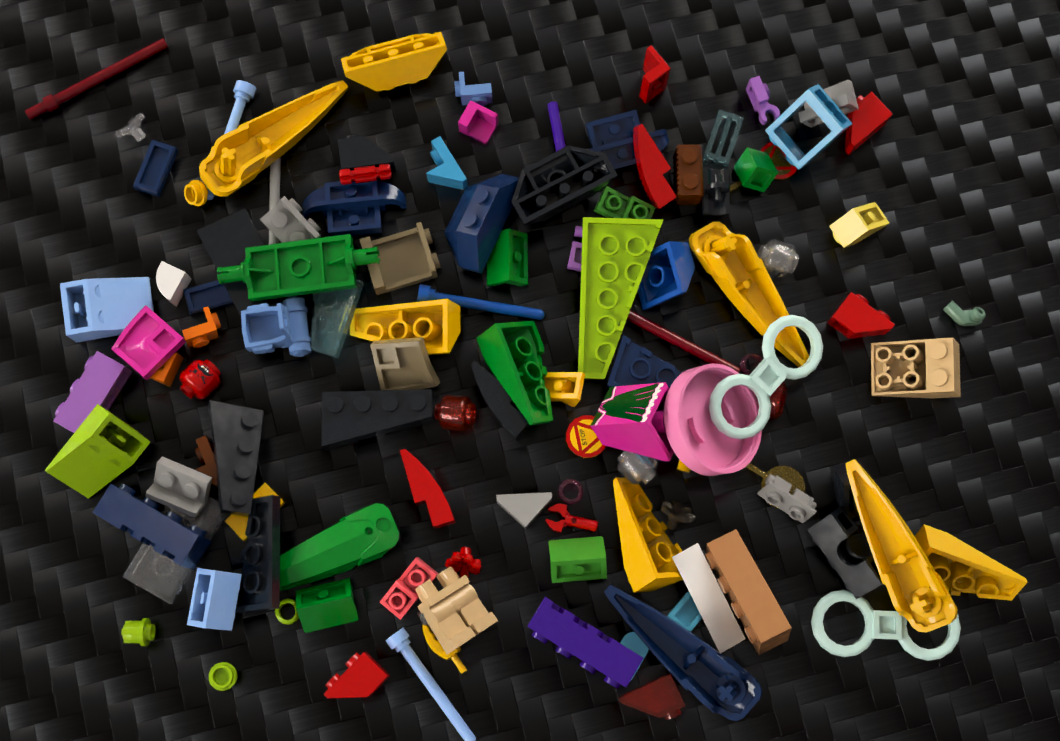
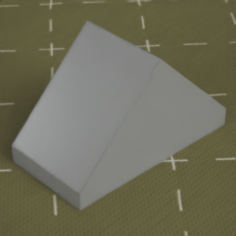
(525, 506)

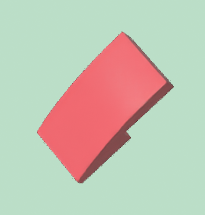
(402, 593)

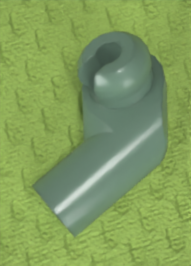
(965, 317)

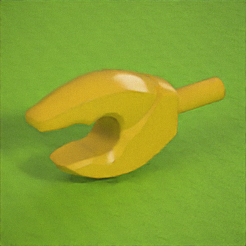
(437, 648)

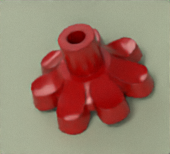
(464, 562)

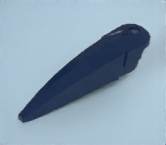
(696, 665)

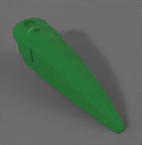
(337, 549)

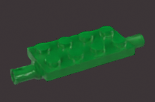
(299, 267)

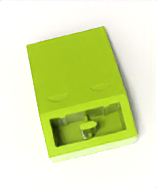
(97, 452)

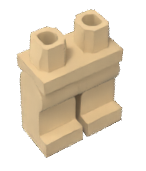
(454, 611)

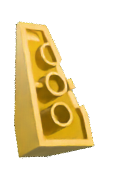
(643, 540)
(966, 568)

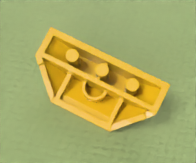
(395, 61)

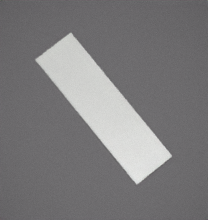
(708, 598)

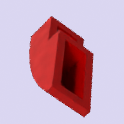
(651, 167)
(427, 491)

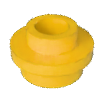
(196, 193)

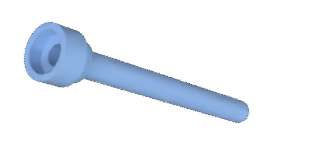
(243, 93)
(400, 642)

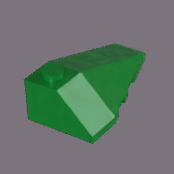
(515, 359)

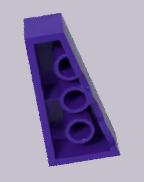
(585, 643)

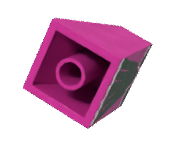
(634, 420)

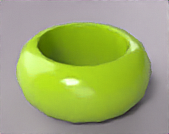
(278, 612)

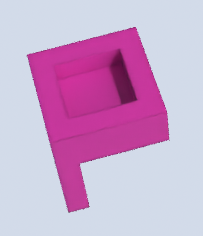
(478, 122)

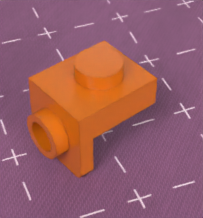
(201, 334)

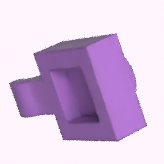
(759, 96)

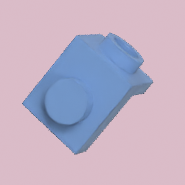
(477, 93)

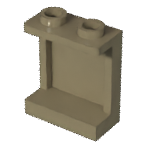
(403, 259)

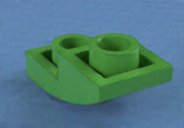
(616, 205)

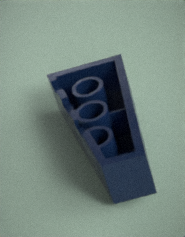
(152, 526)

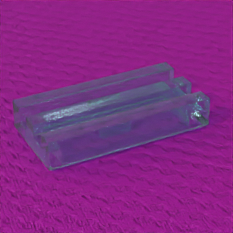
(717, 156)

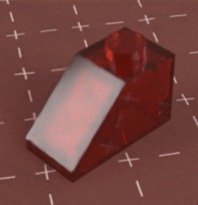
(656, 698)

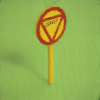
(582, 438)

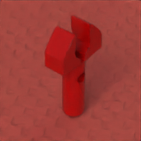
(570, 520)

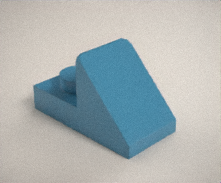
(448, 172)

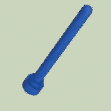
(427, 294)

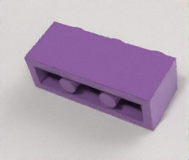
(97, 385)

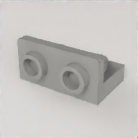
(288, 224)
(179, 487)

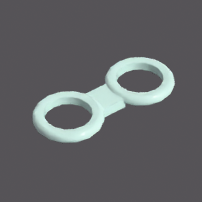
(766, 377)
(877, 626)

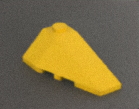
(433, 320)

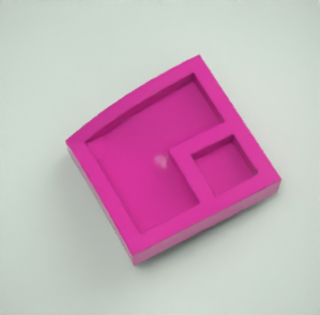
(147, 343)

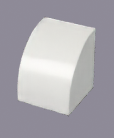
(172, 282)

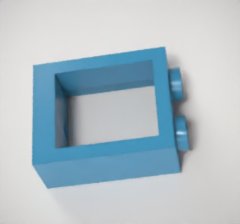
(825, 109)

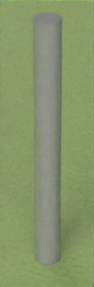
(274, 194)

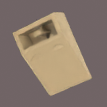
(916, 368)

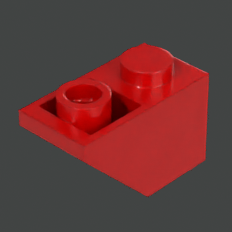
(858, 319)
(359, 680)

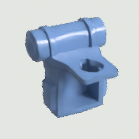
(277, 327)

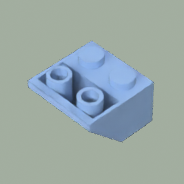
(214, 599)

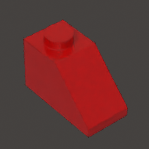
(865, 121)

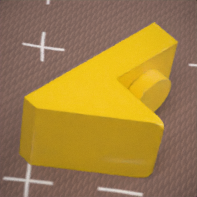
(565, 386)

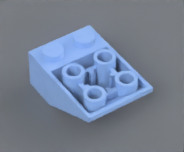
(102, 305)

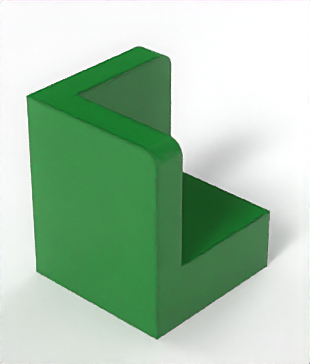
(755, 169)

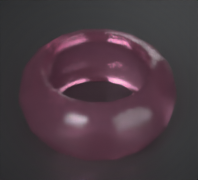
(743, 362)
(566, 500)

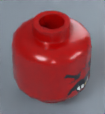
(199, 379)

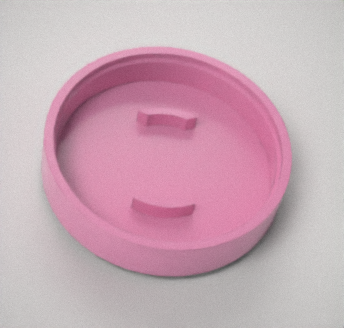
(690, 425)

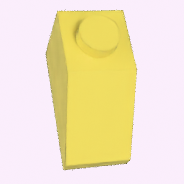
(858, 224)

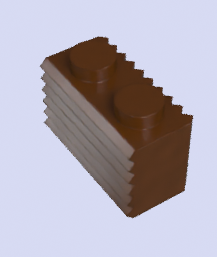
(688, 174)

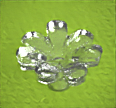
(133, 128)

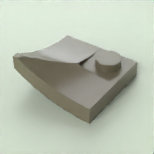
(403, 364)

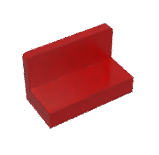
(656, 75)

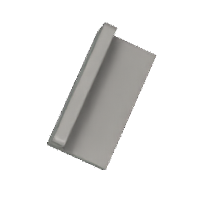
(841, 94)

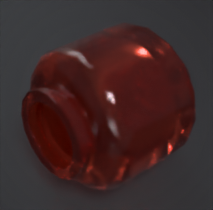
(455, 412)

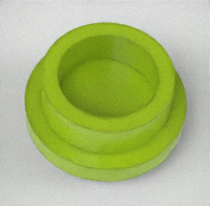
(223, 676)

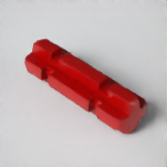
(365, 174)

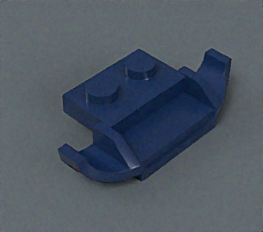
(615, 137)
(354, 206)

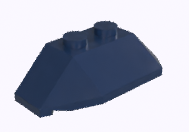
(480, 220)

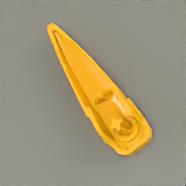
(261, 141)
(746, 283)
(901, 562)

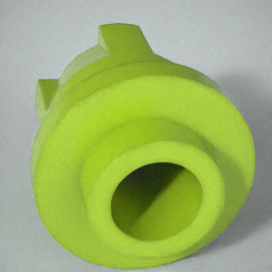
(138, 632)

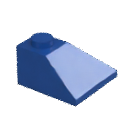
(666, 274)

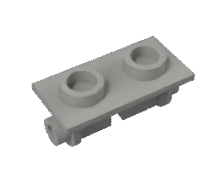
(796, 505)

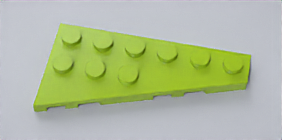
(611, 272)

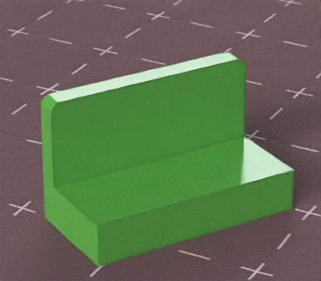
(577, 559)

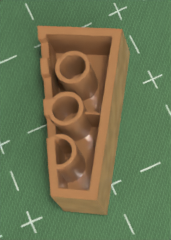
(748, 592)

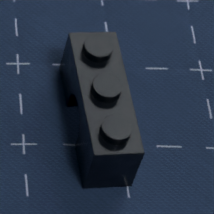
(831, 535)

